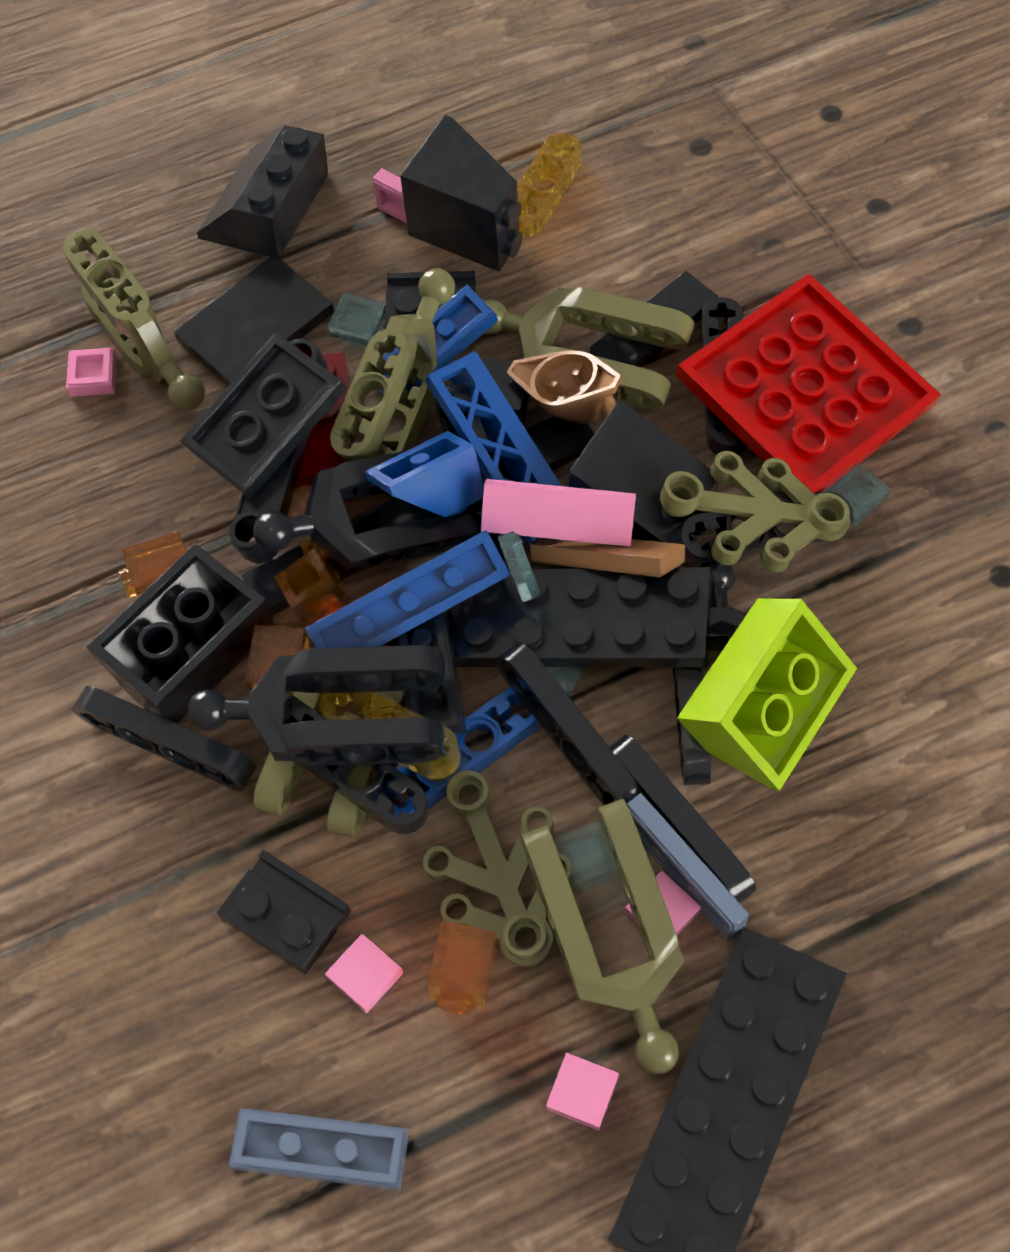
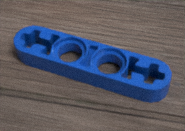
(516, 729)

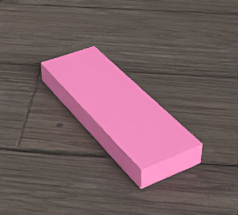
(558, 512)

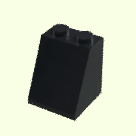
(461, 198)
(637, 458)

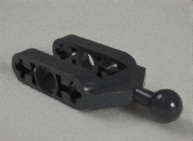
(331, 528)
(723, 623)
(335, 672)

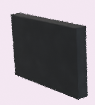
(248, 314)
(263, 415)

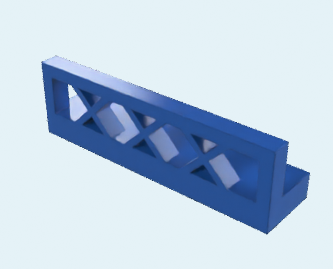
(504, 430)
(413, 597)

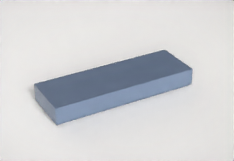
(687, 869)
(319, 1149)

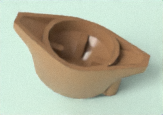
(568, 384)

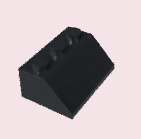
(269, 193)
(181, 634)

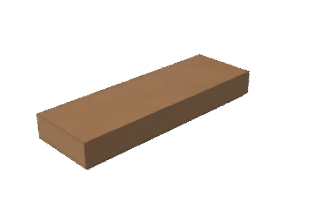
(642, 558)

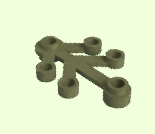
(816, 516)
(500, 879)

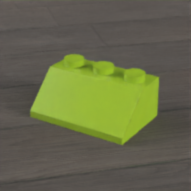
(768, 691)

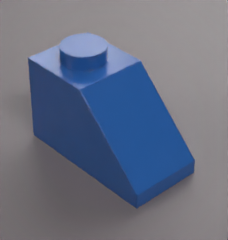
(434, 475)

